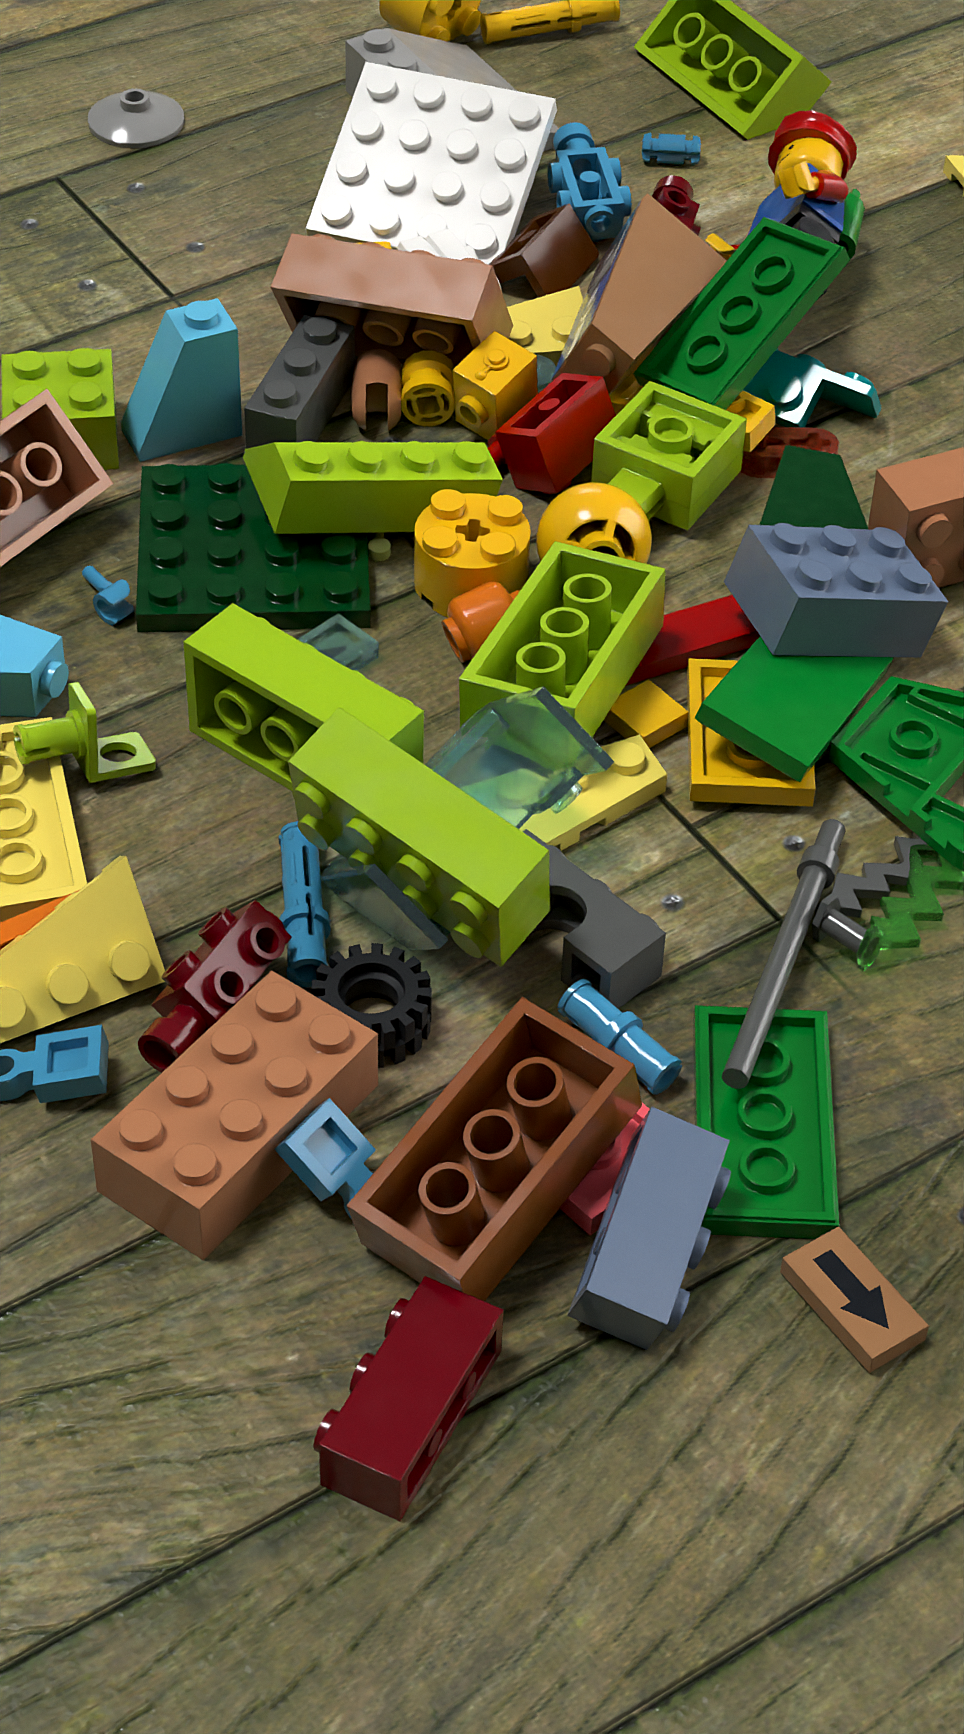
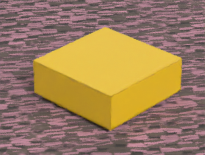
(647, 713)

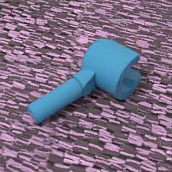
(110, 600)

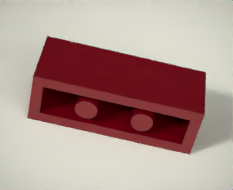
(408, 1397)

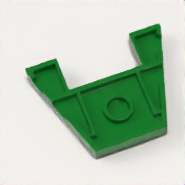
(907, 756)

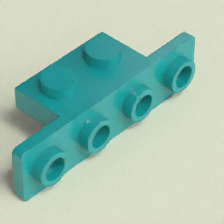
(800, 381)

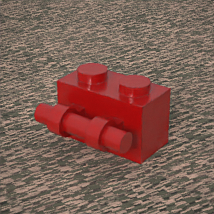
(554, 433)

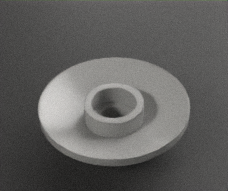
(136, 119)

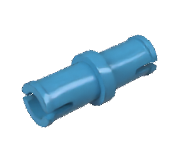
(620, 1034)

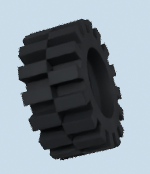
(384, 978)

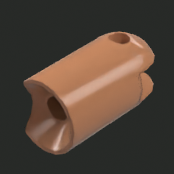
(376, 386)

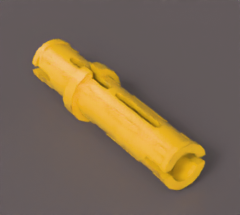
(547, 18)

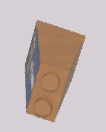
(637, 294)

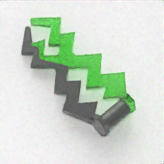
(897, 928)

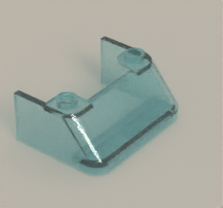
(511, 758)

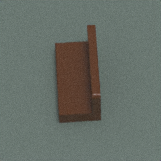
(548, 251)

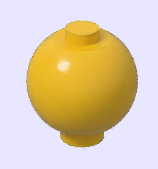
(596, 519)

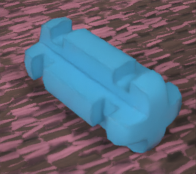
(671, 148)

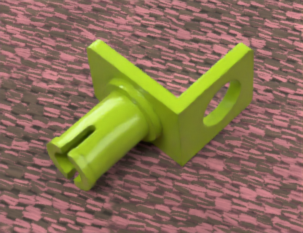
(78, 736)

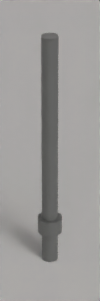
(814, 873)

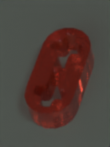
(766, 456)

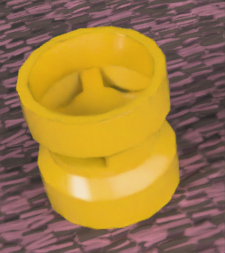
(427, 388)

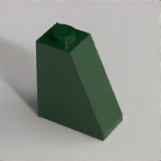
(812, 492)

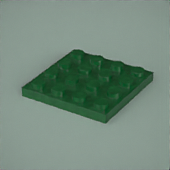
(214, 546)

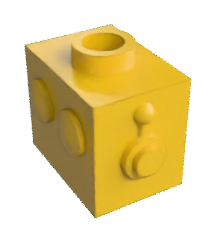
(493, 384)

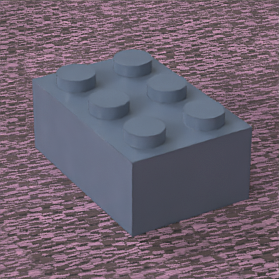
(834, 591)

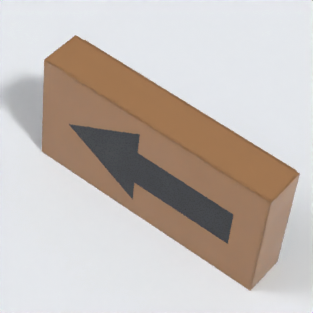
(854, 1299)

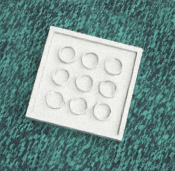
(430, 159)

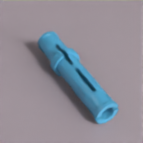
(303, 906)

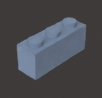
(652, 1230)

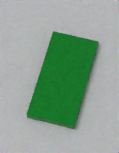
(743, 313)
(789, 704)
(775, 1125)

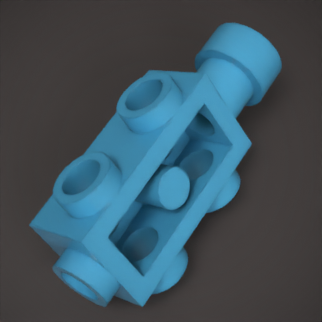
(588, 182)

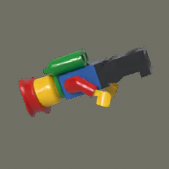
(809, 168)

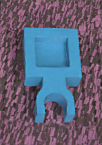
(59, 1068)
(328, 1153)

